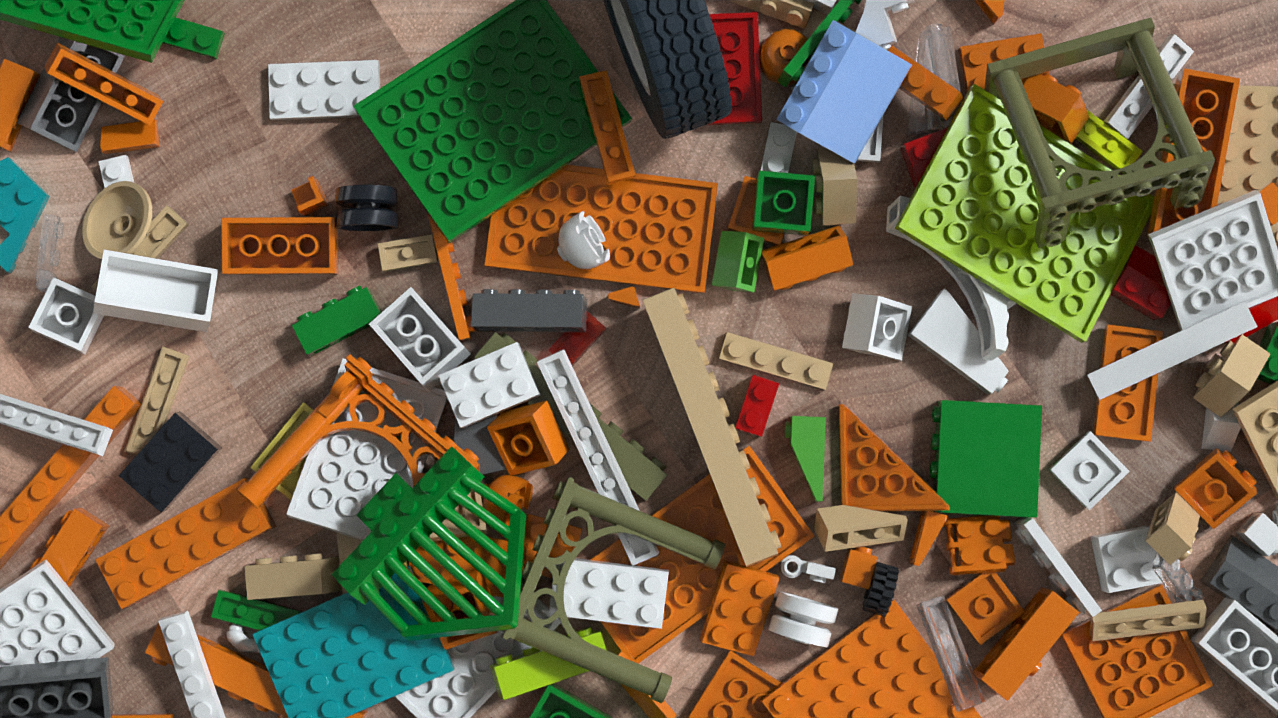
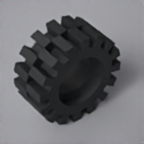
(881, 590)

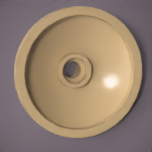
(117, 219)

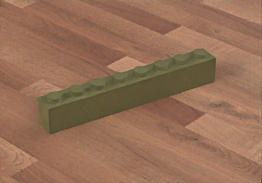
(639, 472)

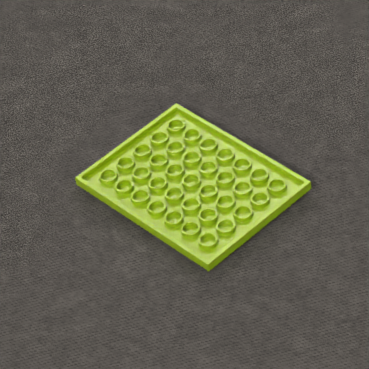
(983, 216)

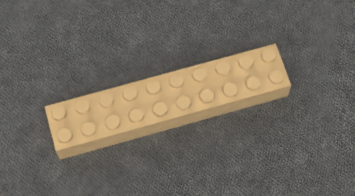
(710, 426)

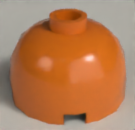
(778, 51)
(513, 489)

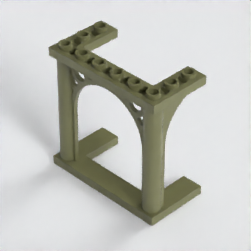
(1135, 55)

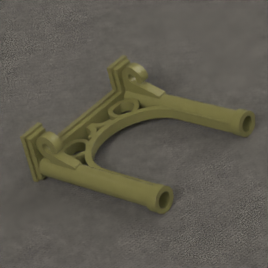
(628, 521)

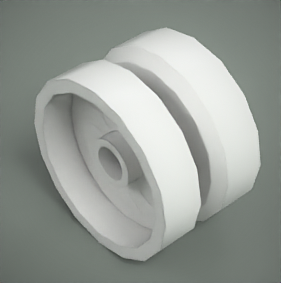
(802, 622)

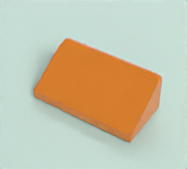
(129, 137)

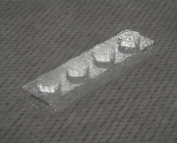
(950, 653)

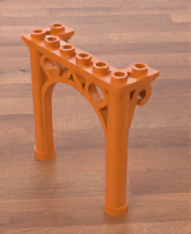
(319, 425)

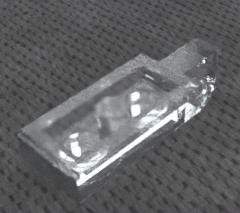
(1177, 580)

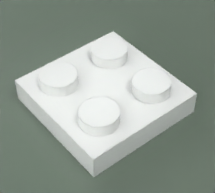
(1089, 470)

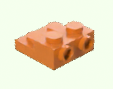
(1217, 487)

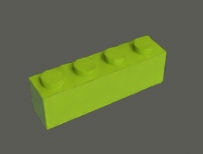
(536, 668)

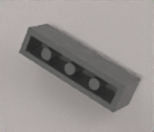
(529, 311)

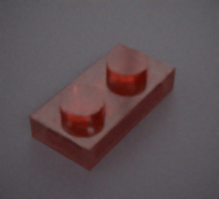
(578, 343)

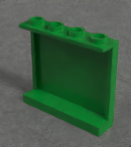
(987, 457)

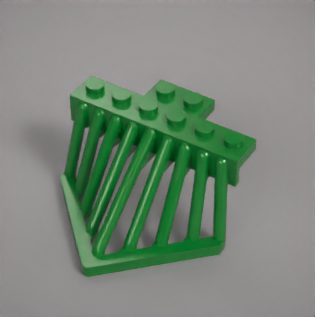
(402, 522)

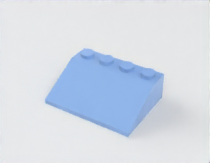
(844, 91)

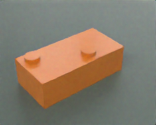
(279, 246)
(1025, 643)

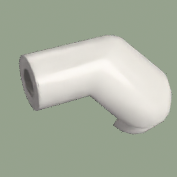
(240, 641)

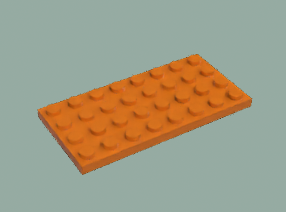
(651, 224)
(690, 582)

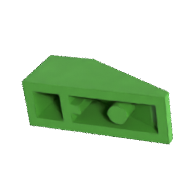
(808, 446)

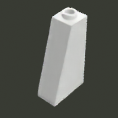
(957, 342)

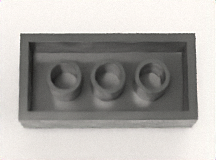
(57, 690)

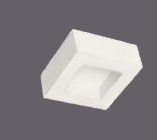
(116, 170)

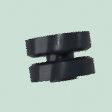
(365, 208)

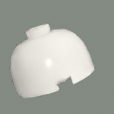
(581, 242)

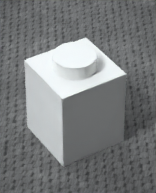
(1260, 534)

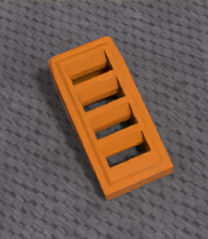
(927, 531)

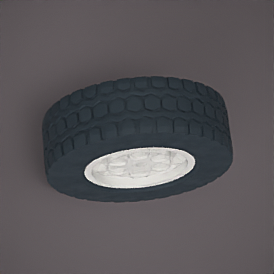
(672, 61)

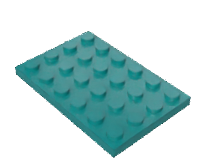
(347, 656)

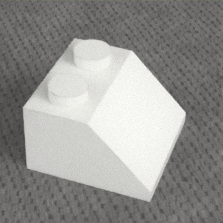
(877, 326)

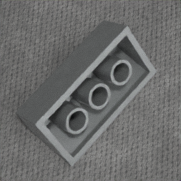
(62, 110)
(1248, 579)

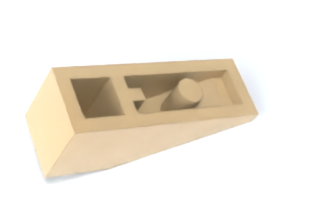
(856, 527)

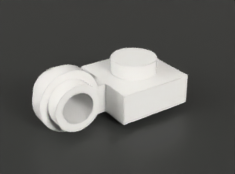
(817, 571)

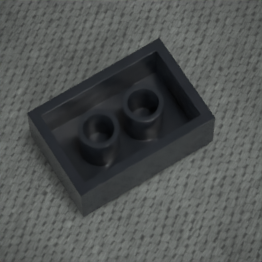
(170, 461)

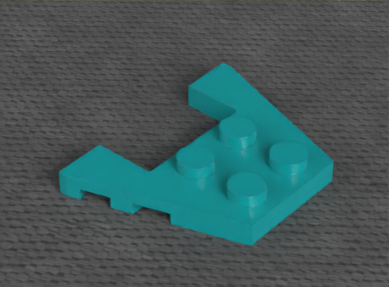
(20, 210)

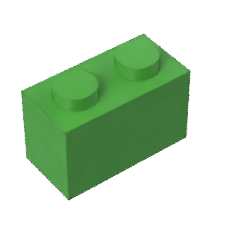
(737, 261)

